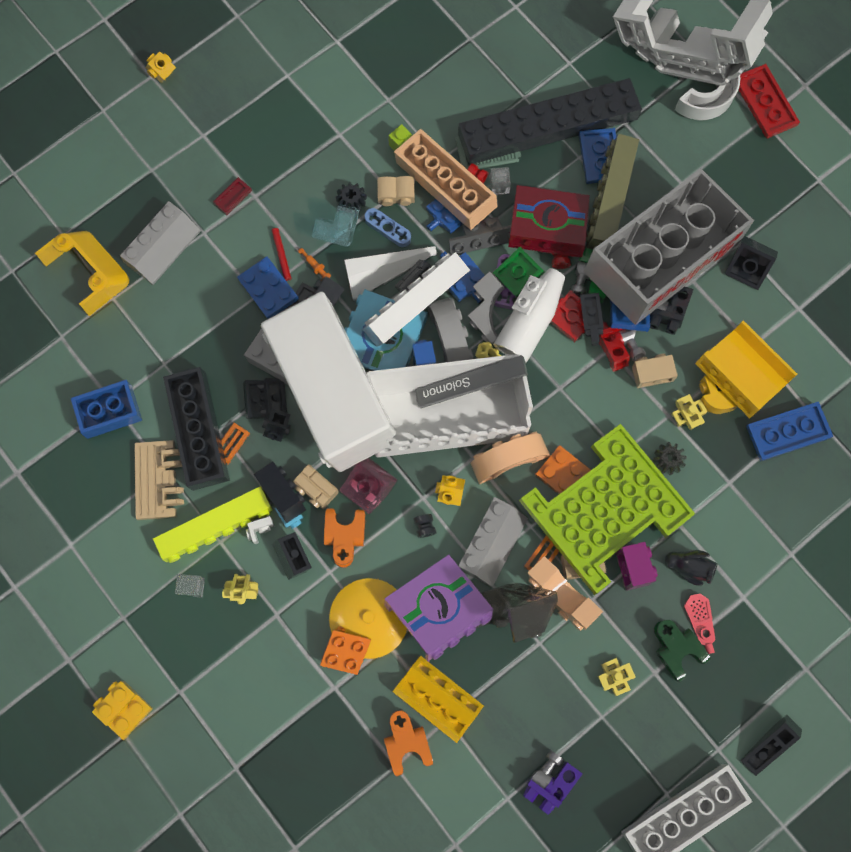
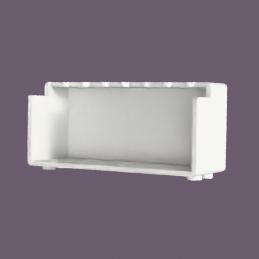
(328, 382)
(464, 421)

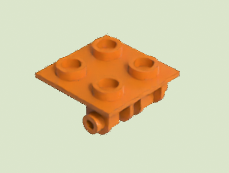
(345, 651)

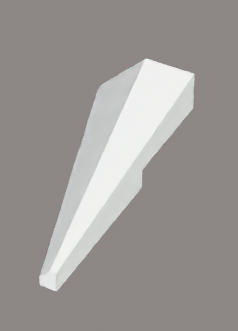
(380, 269)

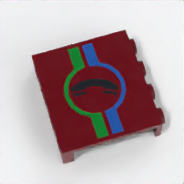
(549, 221)

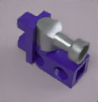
(551, 788)

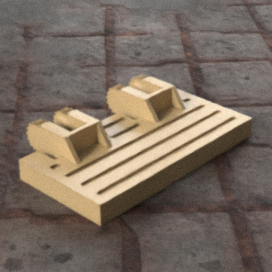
(155, 481)

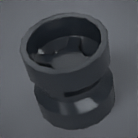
(425, 525)

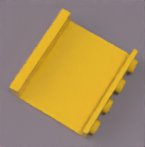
(746, 369)

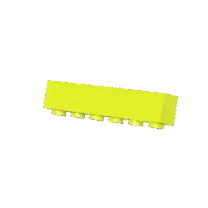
(212, 524)

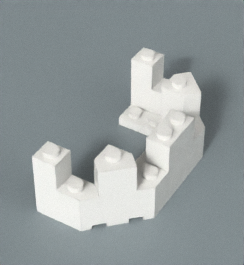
(707, 54)

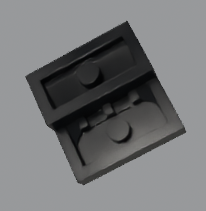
(262, 396)

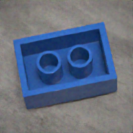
(106, 409)

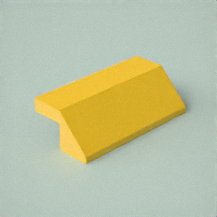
(438, 699)

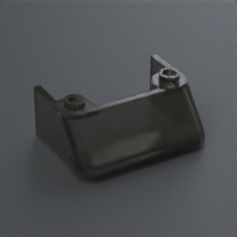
(523, 606)

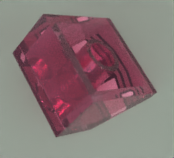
(368, 485)

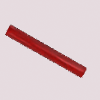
(281, 254)

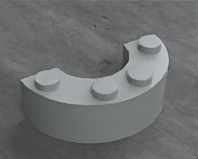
(450, 330)

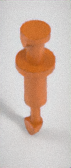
(318, 268)

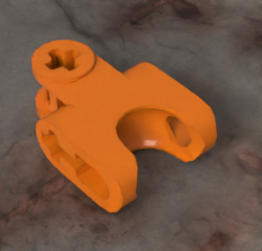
(344, 537)
(406, 740)

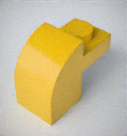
(715, 401)

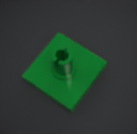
(516, 271)

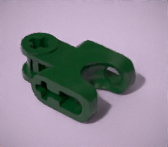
(676, 646)

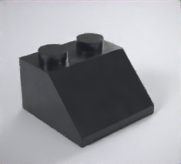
(751, 262)

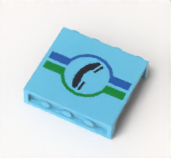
(395, 351)

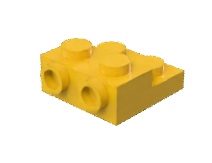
(121, 709)

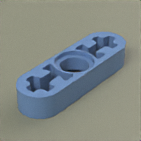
(386, 220)

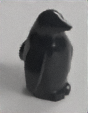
(692, 566)

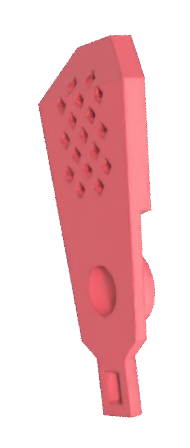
(701, 624)

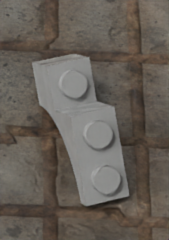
(481, 318)

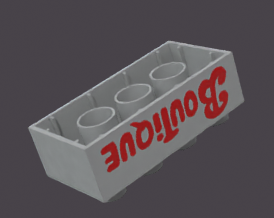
(667, 246)

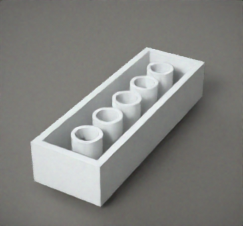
(412, 302)
(689, 813)

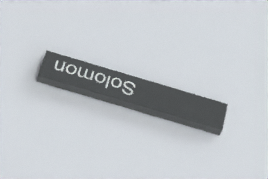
(471, 381)

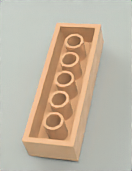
(446, 179)

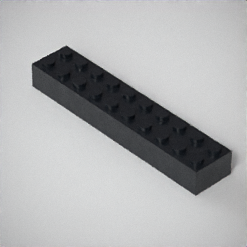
(549, 121)

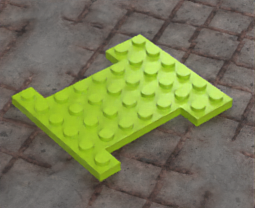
(608, 507)

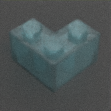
(341, 229)

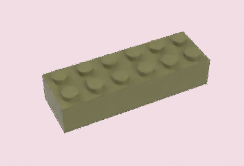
(612, 189)

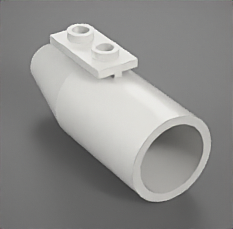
(531, 314)

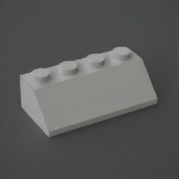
(160, 243)
(493, 542)

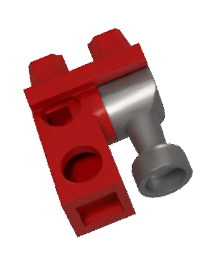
(613, 345)

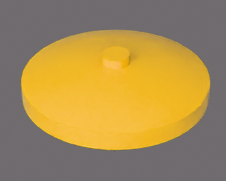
(363, 613)

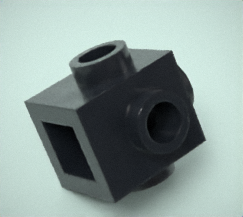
(276, 425)

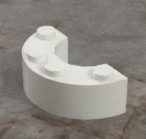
(708, 105)

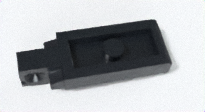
(592, 316)

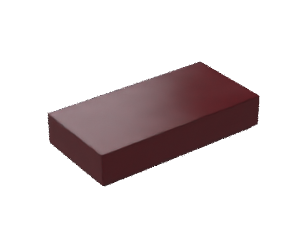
(232, 196)

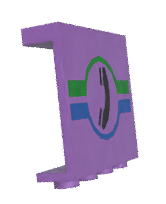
(439, 607)

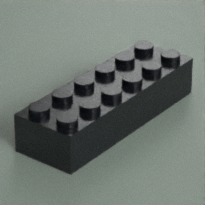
(196, 429)

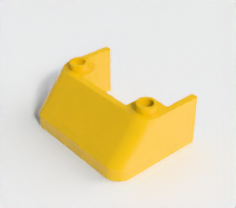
(107, 279)

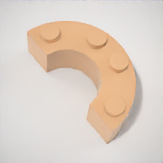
(508, 455)
(570, 603)

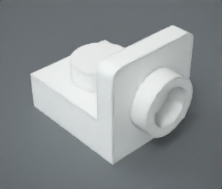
(261, 525)

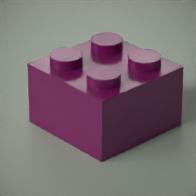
(636, 566)

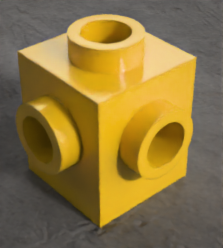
(163, 70)
(450, 490)

